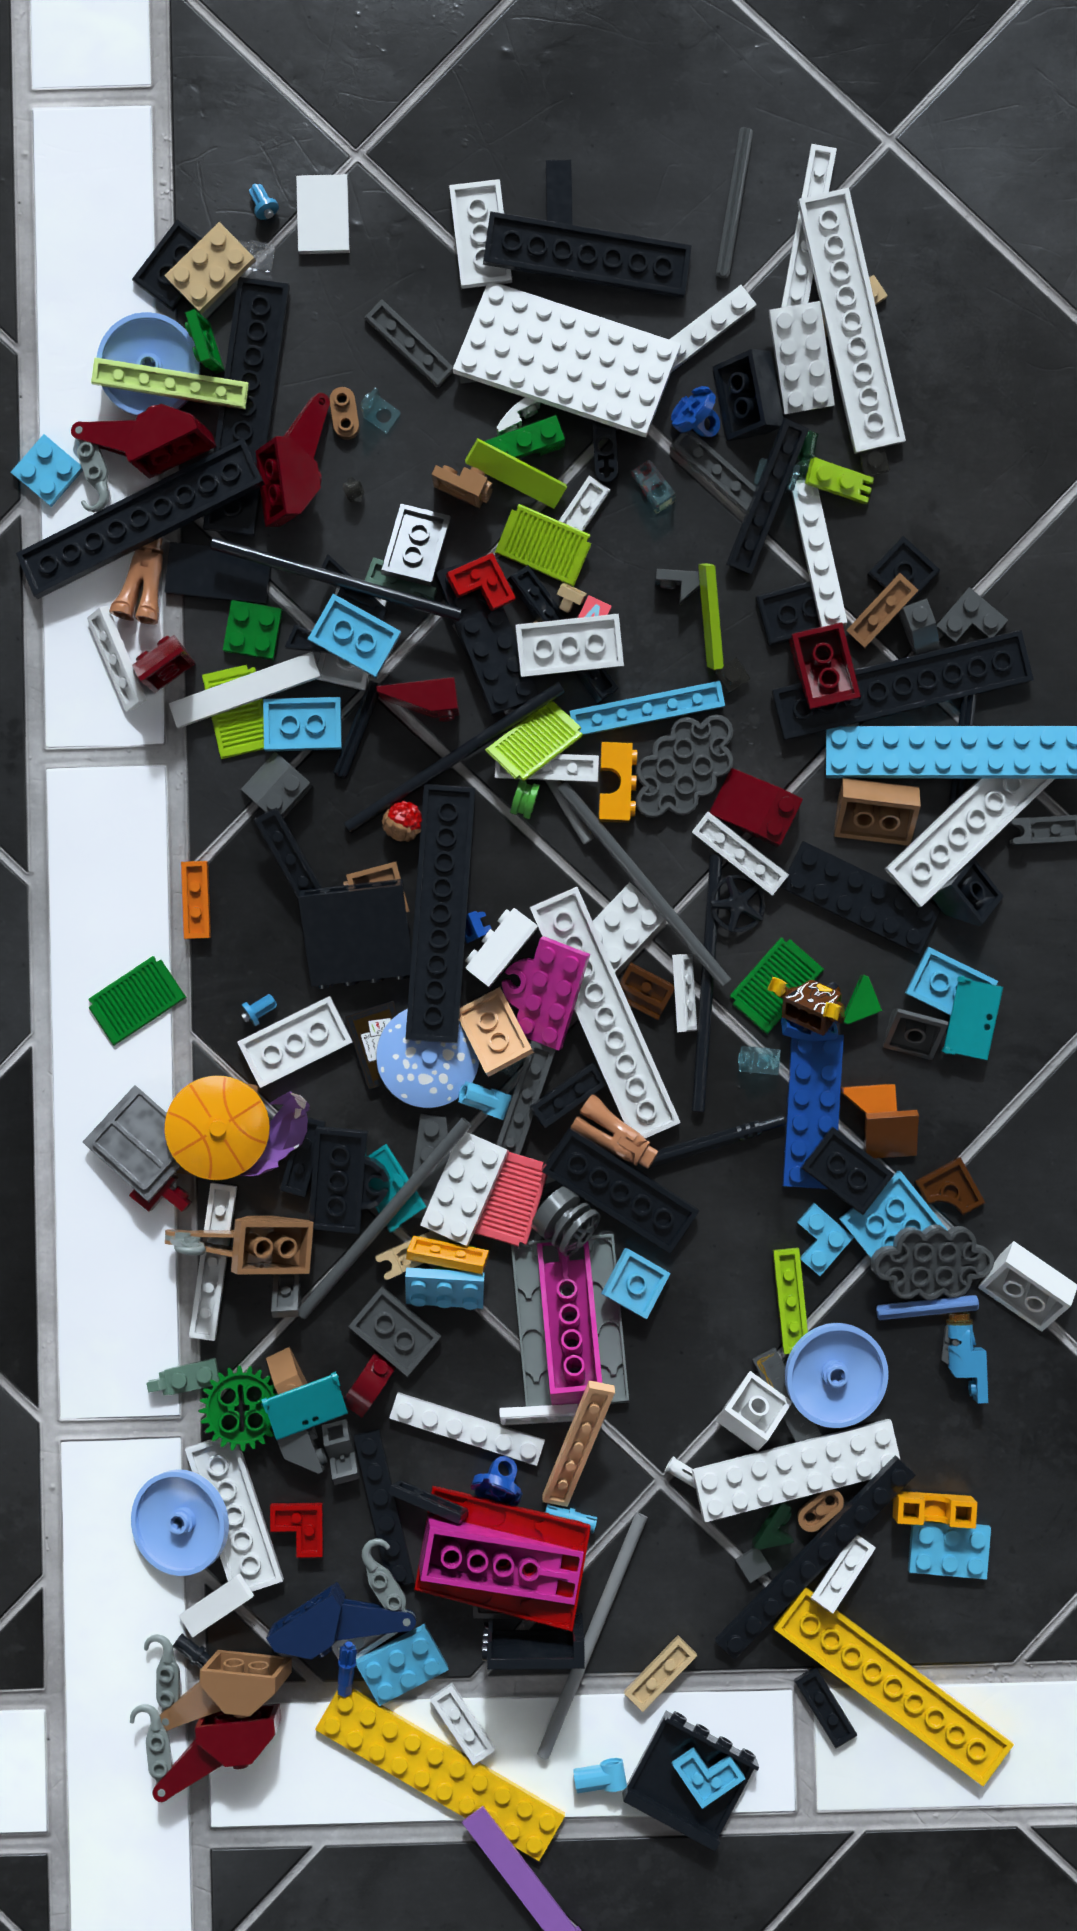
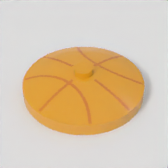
(216, 1127)

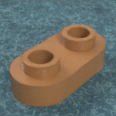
(344, 412)
(822, 1511)

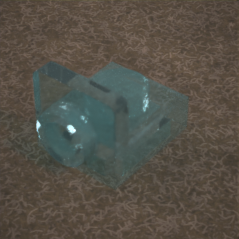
(759, 1060)

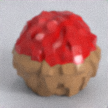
(402, 821)

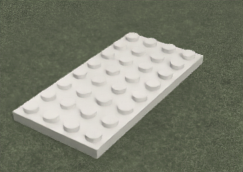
(567, 358)

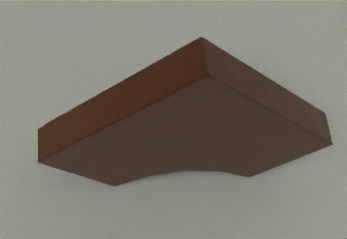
(951, 1185)

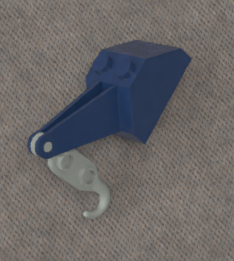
(331, 1617)

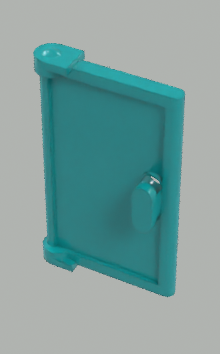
(971, 1021)
(396, 1182)
(304, 1404)

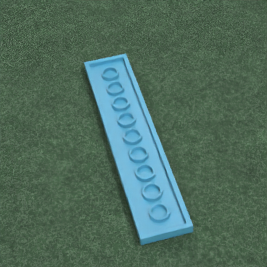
(952, 752)

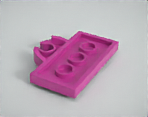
(547, 990)

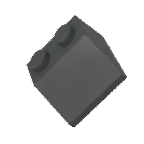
(277, 786)

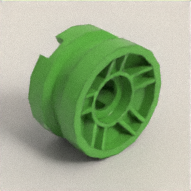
(524, 799)

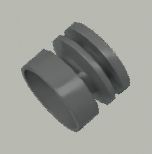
(565, 1221)

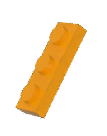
(447, 1254)

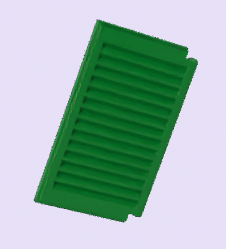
(784, 962)
(135, 999)

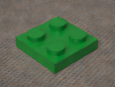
(205, 346)
(252, 630)

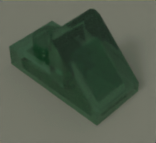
(770, 1533)

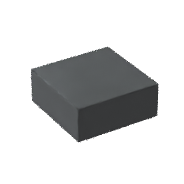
(753, 1564)

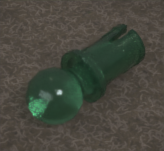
(806, 453)

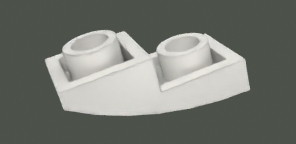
(512, 419)

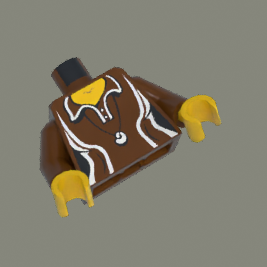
(810, 1004)

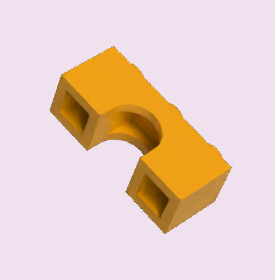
(619, 760)
(945, 1508)

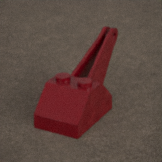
(290, 466)

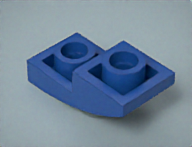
(796, 1031)

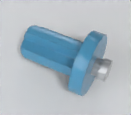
(265, 206)
(258, 1009)

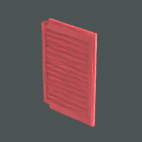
(513, 1201)

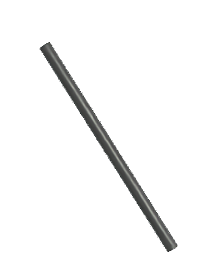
(643, 884)
(384, 1217)

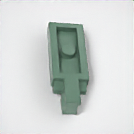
(374, 576)
(185, 1377)

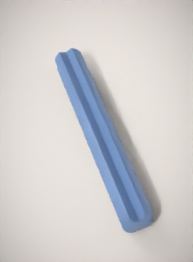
(927, 1307)

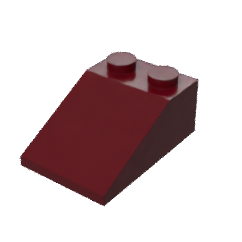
(163, 663)
(824, 665)
(429, 697)
(756, 807)

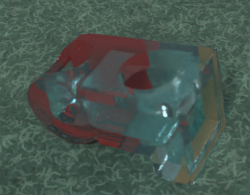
(654, 486)

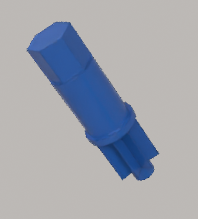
(346, 1665)

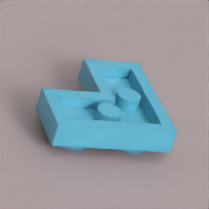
(829, 1240)
(704, 1782)

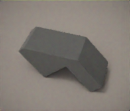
(340, 1451)

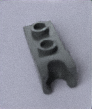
(1044, 830)

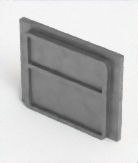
(135, 1143)

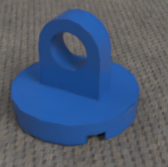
(692, 412)
(495, 1485)

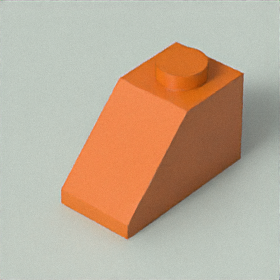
(872, 1097)

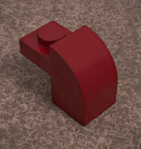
(176, 1196)
(368, 1384)

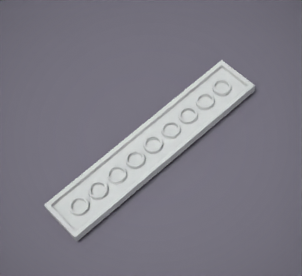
(851, 320)
(609, 1019)

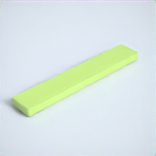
(169, 383)

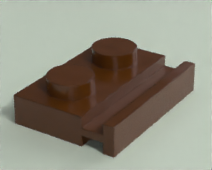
(646, 990)

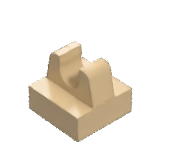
(571, 596)

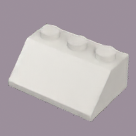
(500, 946)
(1029, 1286)

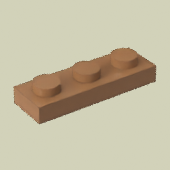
(882, 610)

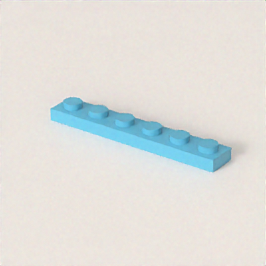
(649, 708)

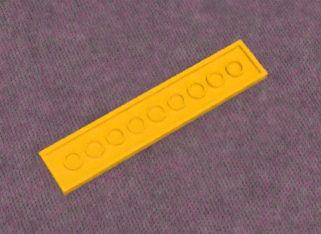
(894, 1687)
(439, 1770)

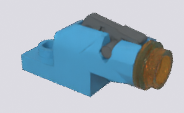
(961, 1356)

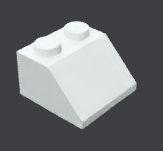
(754, 1411)

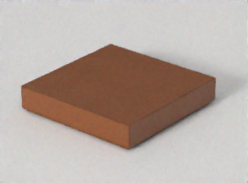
(891, 1134)

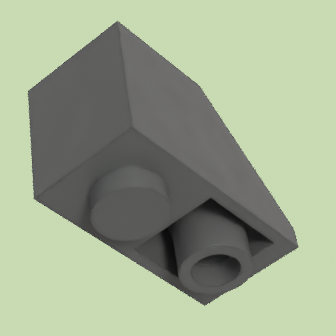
(303, 1450)

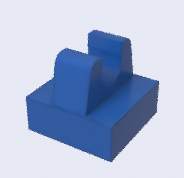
(474, 926)

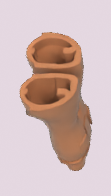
(145, 568)
(624, 1143)

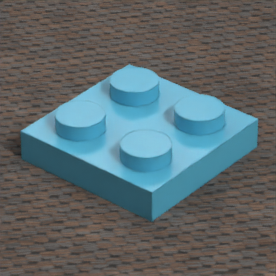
(47, 470)
(635, 1283)

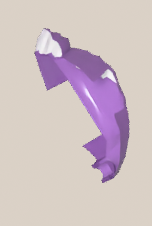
(285, 1133)

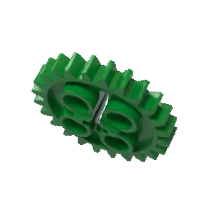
(216, 1409)

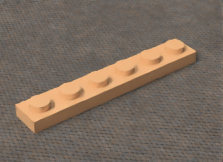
(578, 1443)

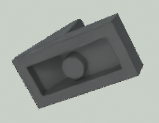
(687, 580)
(286, 1295)

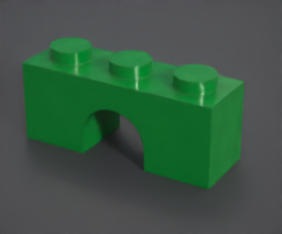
(538, 437)

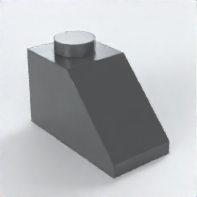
(920, 627)

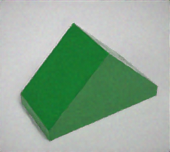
(862, 1001)

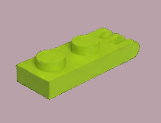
(838, 480)

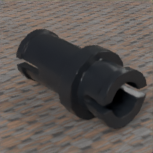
(191, 1651)

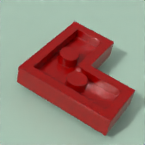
(482, 575)
(305, 1520)

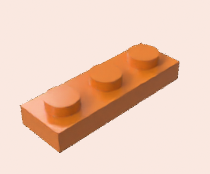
(196, 899)

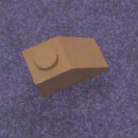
(285, 1371)

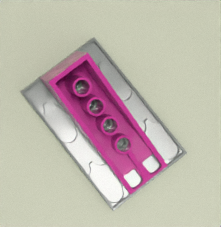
(566, 1323)

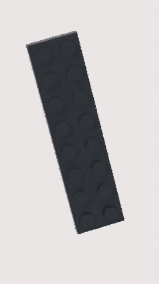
(587, 254)

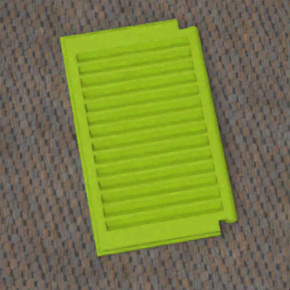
(544, 544)
(241, 728)
(535, 741)

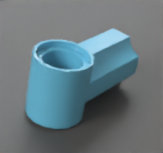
(488, 1100)
(607, 1776)

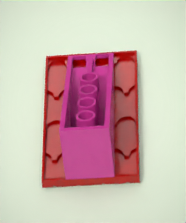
(505, 1559)

